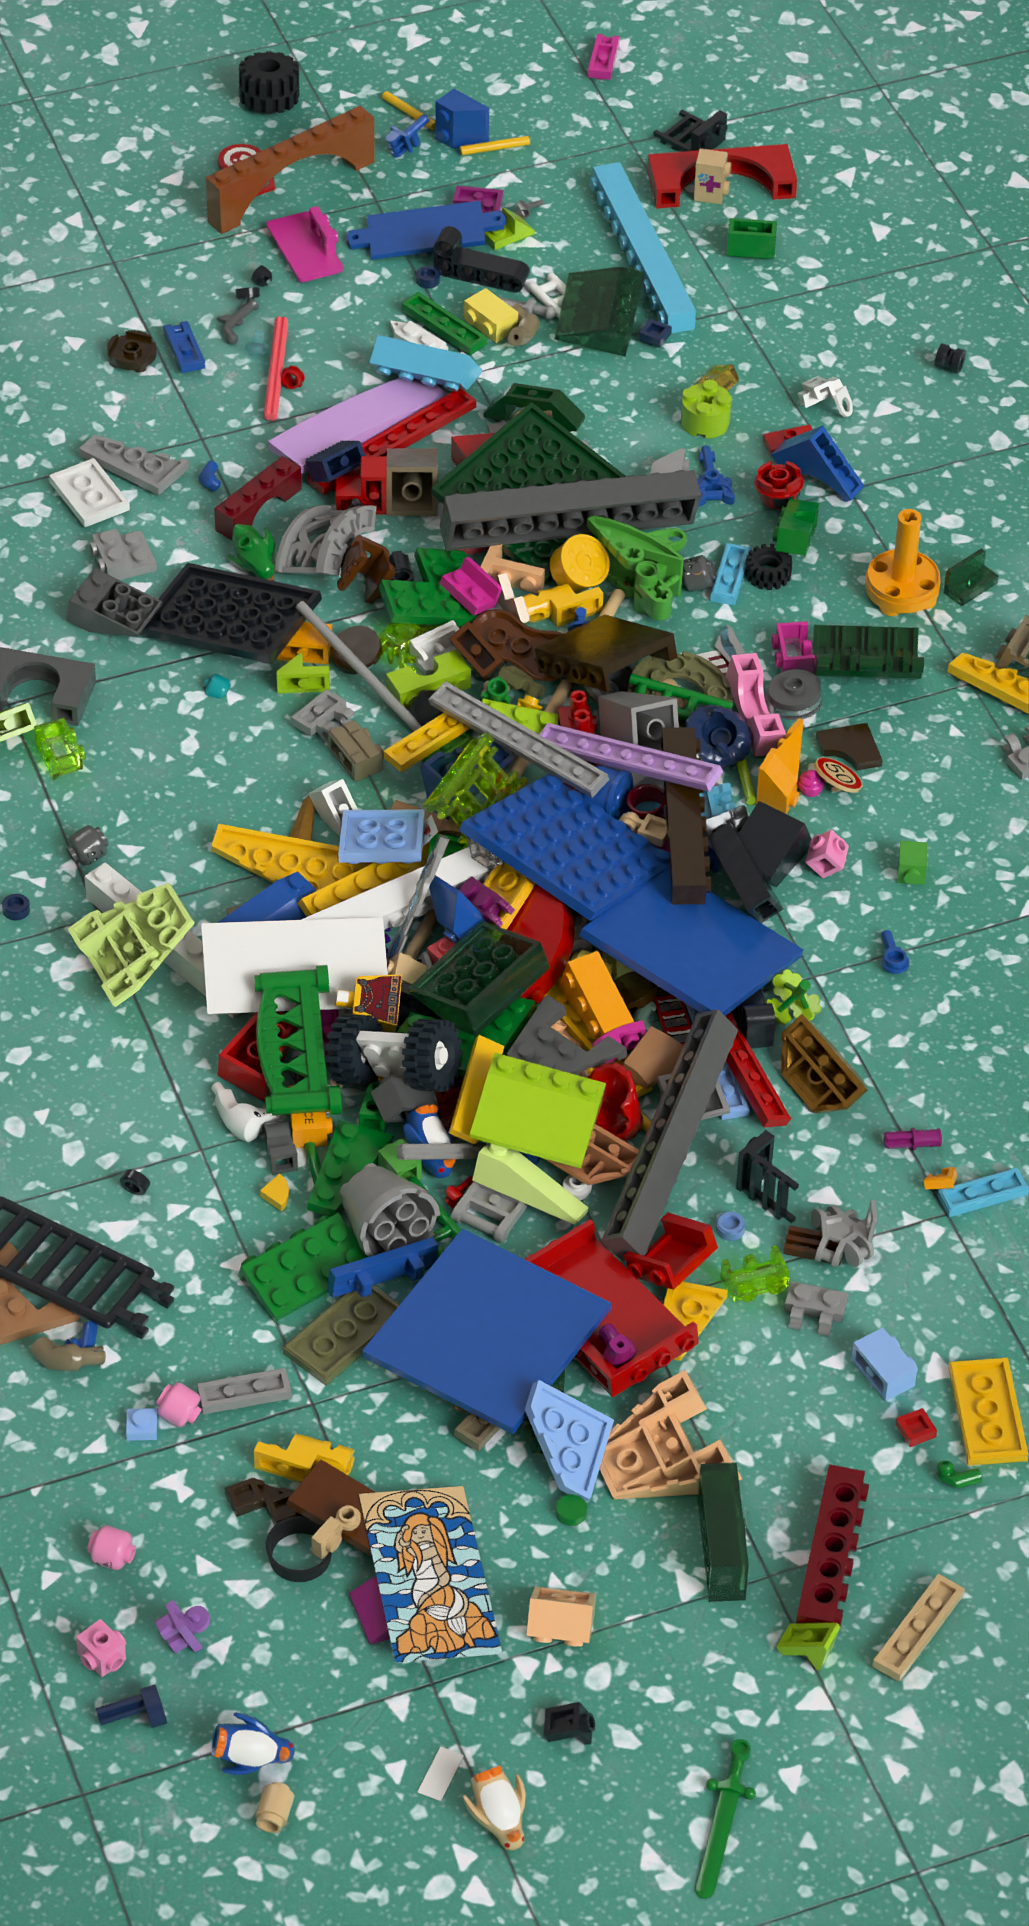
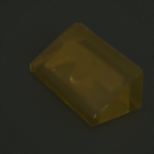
(723, 374)

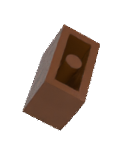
(476, 651)

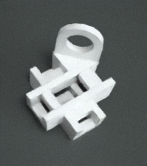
(820, 389)

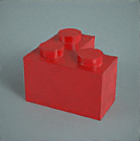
(368, 487)

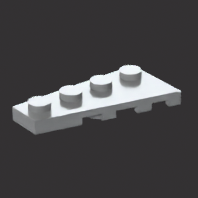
(134, 464)

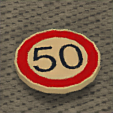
(838, 775)

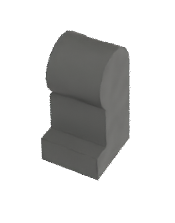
(280, 1146)

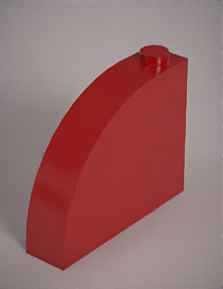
(552, 924)

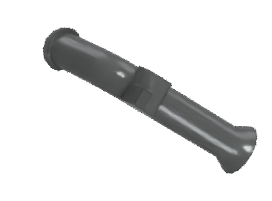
(230, 322)

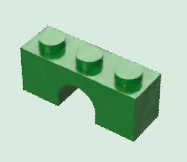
(796, 526)

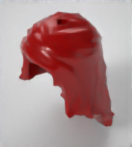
(620, 1105)

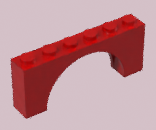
(765, 164)

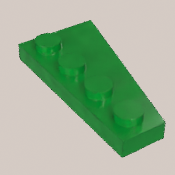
(347, 1154)

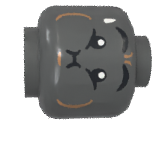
(698, 573)

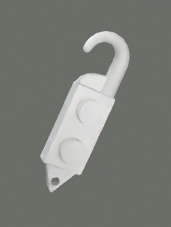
(413, 333)

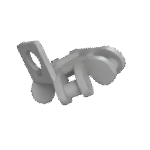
(843, 1229)

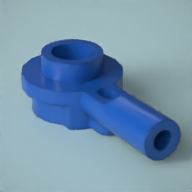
(895, 958)

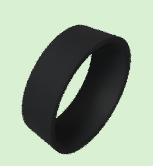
(287, 1527)

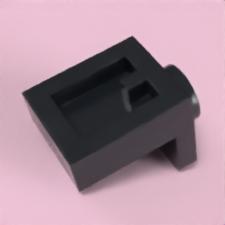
(568, 1722)

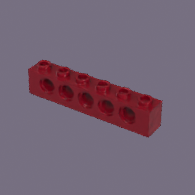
(840, 1485)

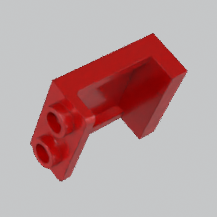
(675, 1253)

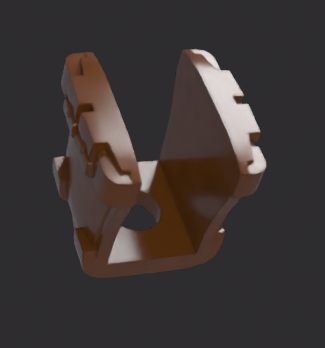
(375, 567)

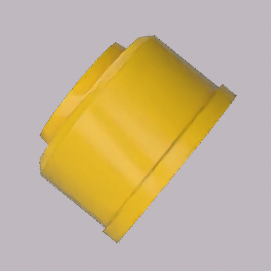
(580, 563)

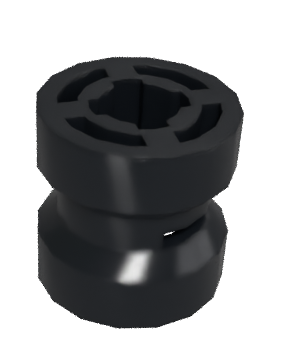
(950, 358)

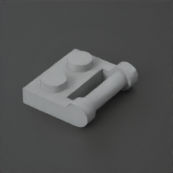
(492, 1204)

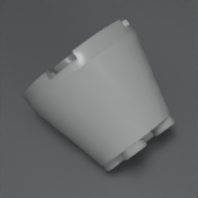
(387, 1210)

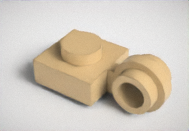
(651, 827)
(329, 1535)

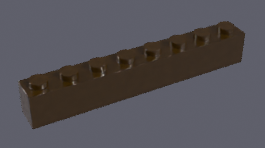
(685, 825)

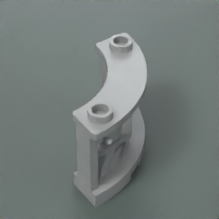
(327, 548)

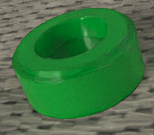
(571, 1510)

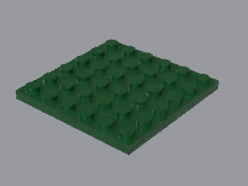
(522, 454)

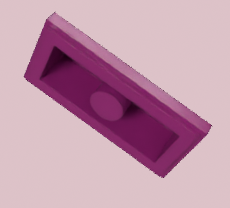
(370, 1611)

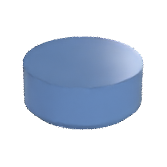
(730, 1226)

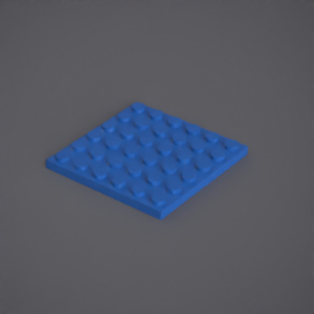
(567, 846)

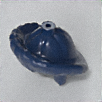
(722, 734)

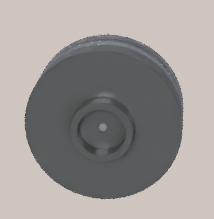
(795, 694)

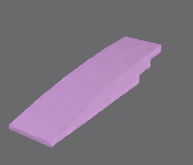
(355, 419)

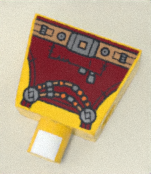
(374, 997)

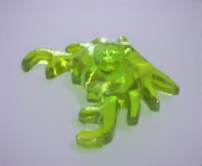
(396, 641)

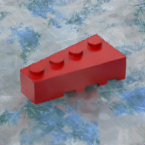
(240, 1058)

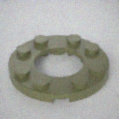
(688, 667)

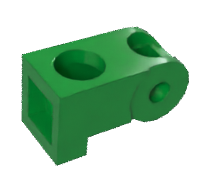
(369, 1113)

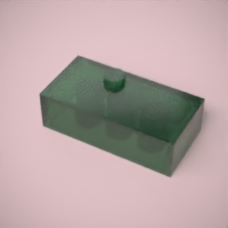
(722, 1532)

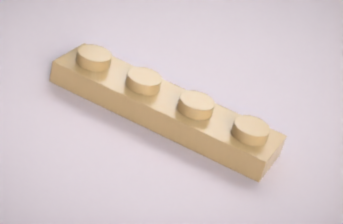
(918, 1627)

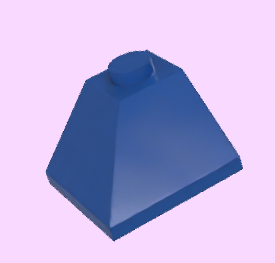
(453, 910)

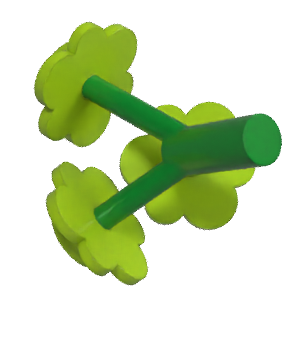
(793, 991)

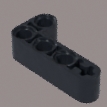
(477, 266)
(756, 1020)

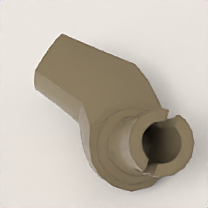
(526, 329)
(66, 1357)

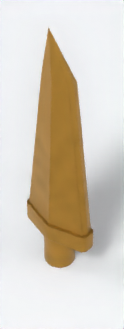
(304, 822)

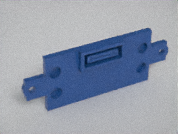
(418, 229)

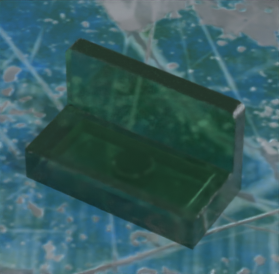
(969, 578)

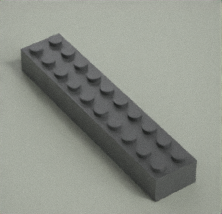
(563, 509)

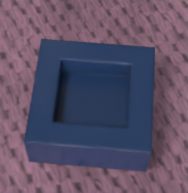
(655, 333)

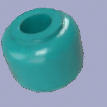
(217, 686)

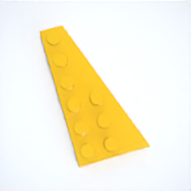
(279, 856)
(358, 883)

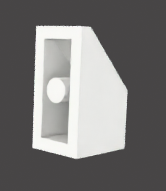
(331, 801)

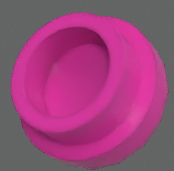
(811, 783)

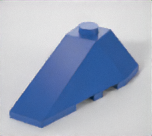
(275, 902)

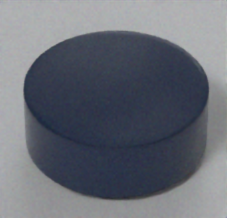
(428, 277)
(16, 907)

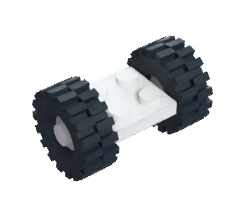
(425, 1055)

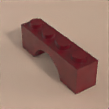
(278, 480)

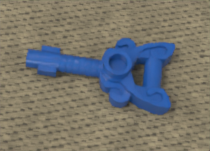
(712, 484)

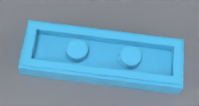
(730, 574)
(983, 1192)

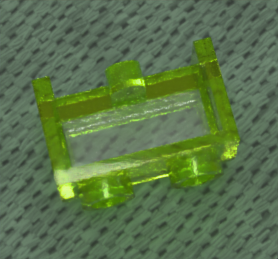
(59, 747)
(756, 1278)

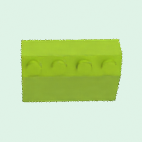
(537, 1110)

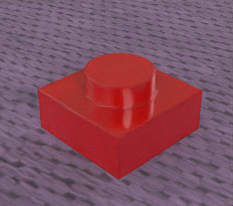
(916, 1427)

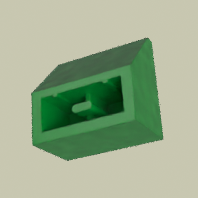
(751, 238)

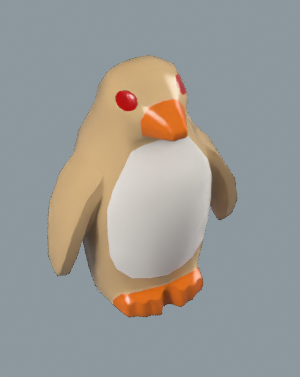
(498, 1806)

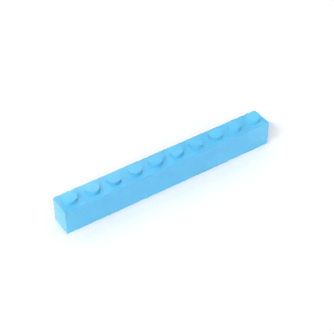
(643, 247)

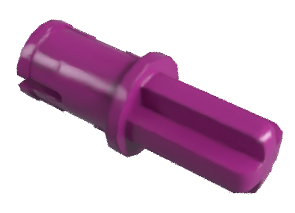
(913, 1139)

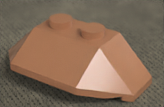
(604, 1160)

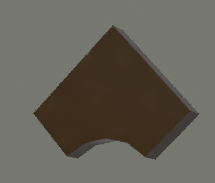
(851, 743)

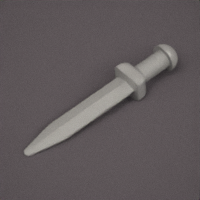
(531, 307)

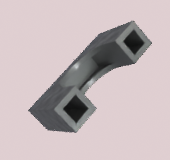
(71, 677)

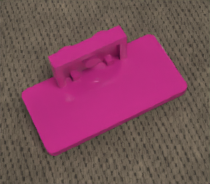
(307, 244)

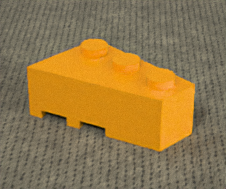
(594, 995)

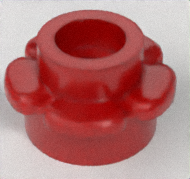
(290, 382)

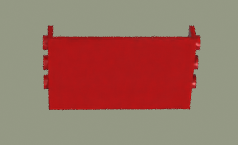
(634, 1311)

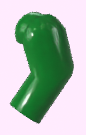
(957, 1479)

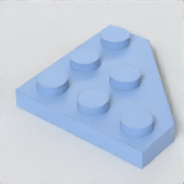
(569, 1436)

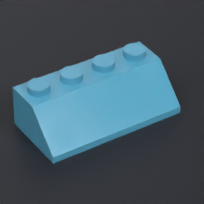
(424, 363)

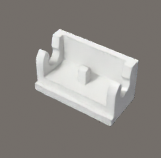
(431, 645)

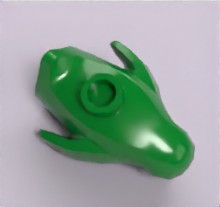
(253, 551)

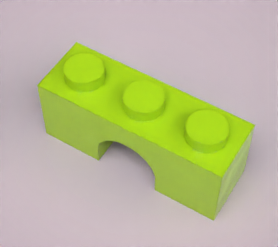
(447, 667)

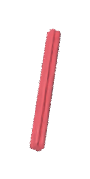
(276, 368)

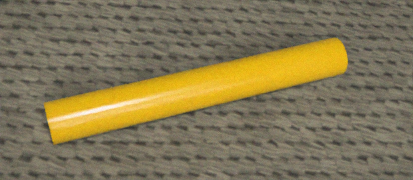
(406, 108)
(494, 145)

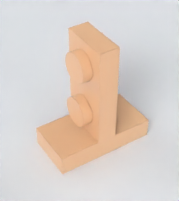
(520, 575)

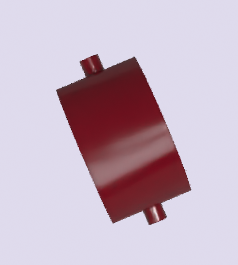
(646, 793)

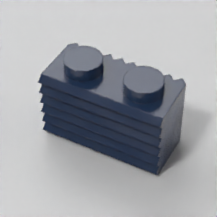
(335, 461)

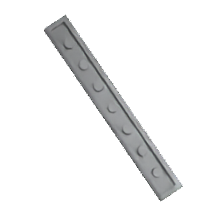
(519, 739)

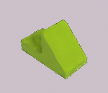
(514, 230)
(300, 679)
(809, 1639)

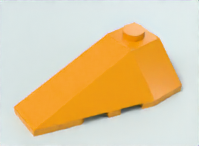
(780, 771)

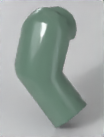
(644, 1013)

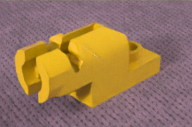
(561, 604)
(301, 1457)

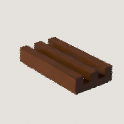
(807, 1238)

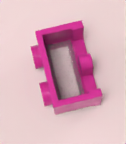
(793, 647)

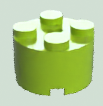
(706, 409)

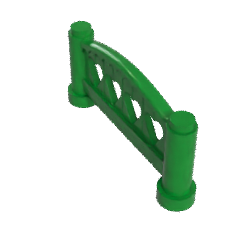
(312, 1092)

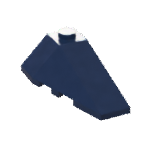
(438, 765)

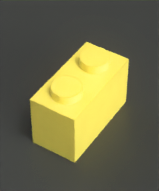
(490, 315)

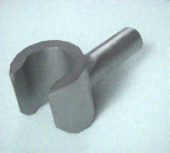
(525, 209)

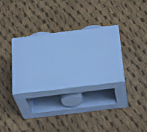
(884, 1364)

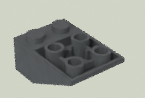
(111, 606)

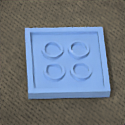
(382, 836)

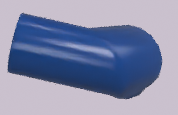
(208, 478)
(88, 1336)

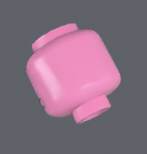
(179, 1404)
(111, 1547)

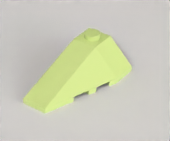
(519, 1178)

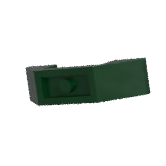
(547, 399)

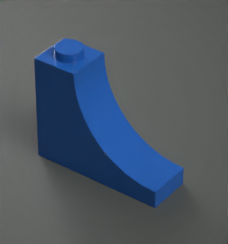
(821, 458)

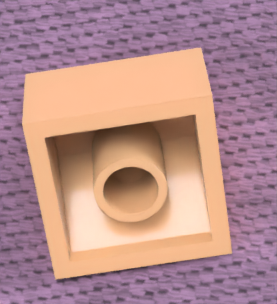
(561, 1616)

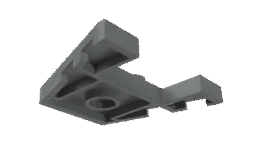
(549, 1048)

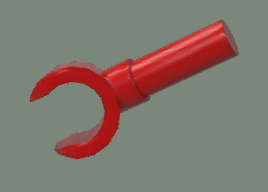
(455, 1193)

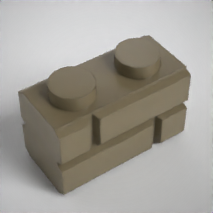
(356, 750)

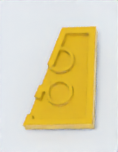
(694, 1303)

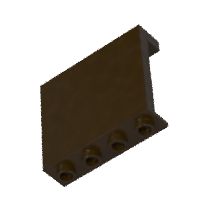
(602, 648)

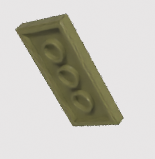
(340, 1334)

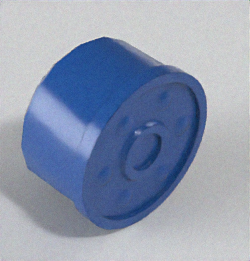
(614, 793)

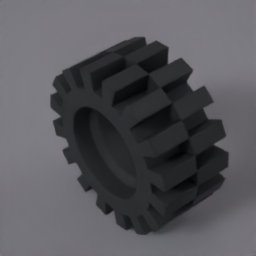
(768, 576)

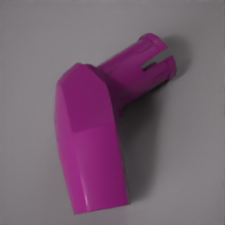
(619, 1348)

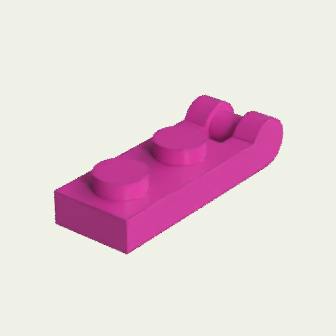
(603, 57)

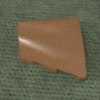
(653, 1057)

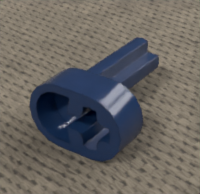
(146, 1702)

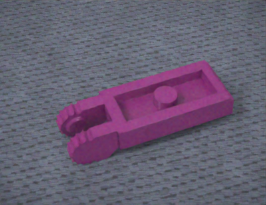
(486, 901)

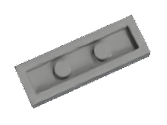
(244, 1391)

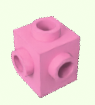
(827, 853)
(101, 1648)

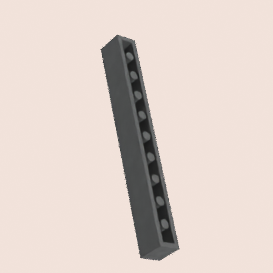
(670, 1134)

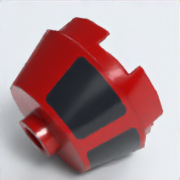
(778, 484)

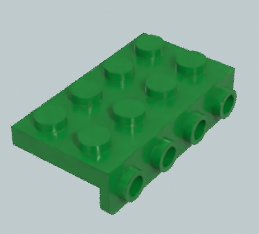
(299, 1268)

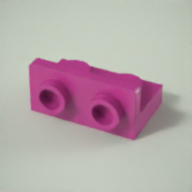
(472, 587)

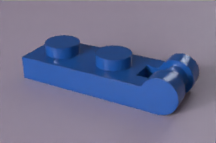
(184, 347)

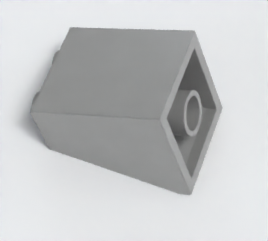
(637, 717)

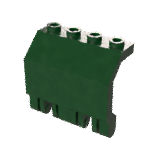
(867, 652)

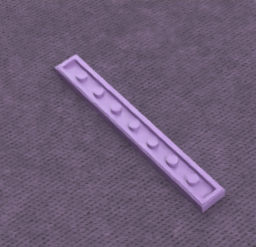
(634, 757)

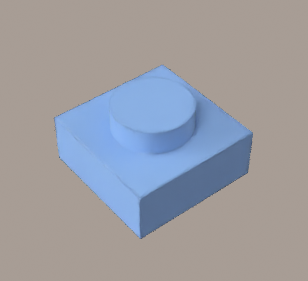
(141, 1424)

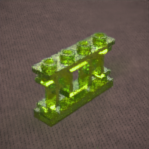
(461, 778)

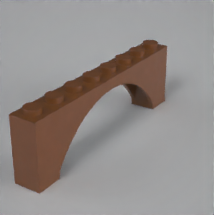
(235, 187)

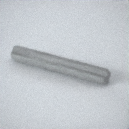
(439, 1151)

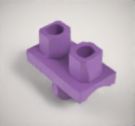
(179, 1627)

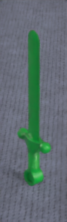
(729, 1793)

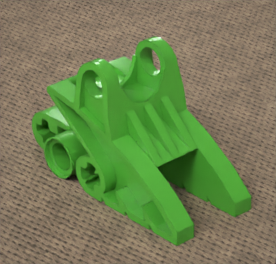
(644, 561)

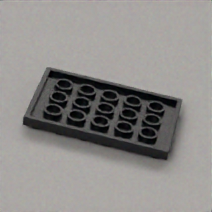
(230, 613)

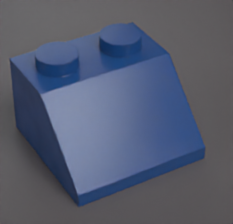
(460, 120)

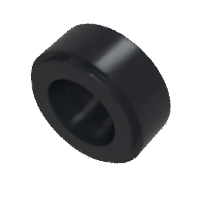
(245, 293)
(134, 1182)

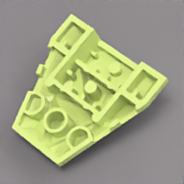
(132, 939)

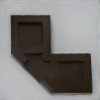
(255, 1494)

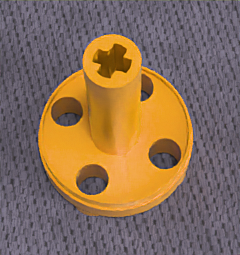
(903, 577)

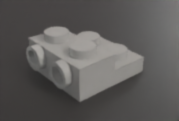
(122, 554)

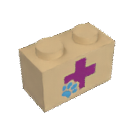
(711, 176)

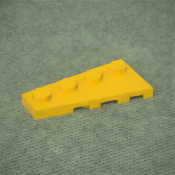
(998, 682)

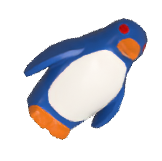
(425, 1127)
(249, 1745)

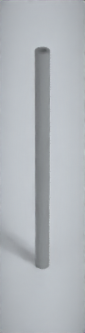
(358, 666)

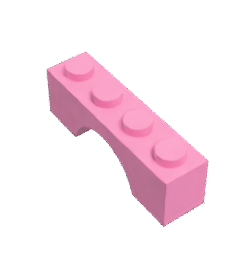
(746, 684)

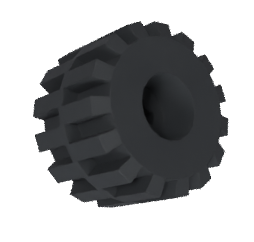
(269, 82)

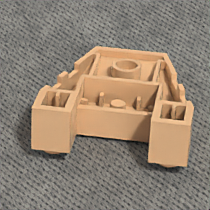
(651, 1450)

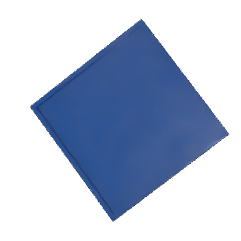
(696, 952)
(486, 1330)

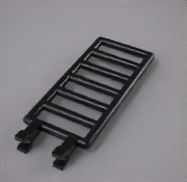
(119, 1313)

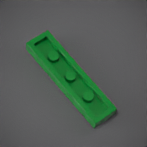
(444, 323)

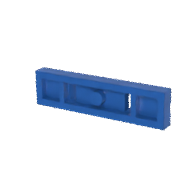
(364, 1273)

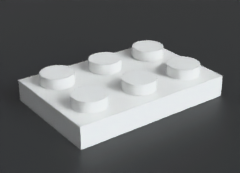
(89, 492)

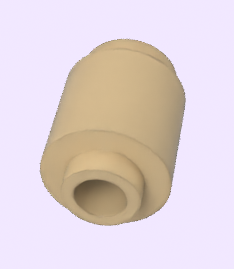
(274, 1807)

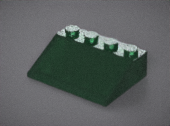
(600, 309)
(481, 976)

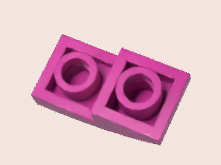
(627, 1035)

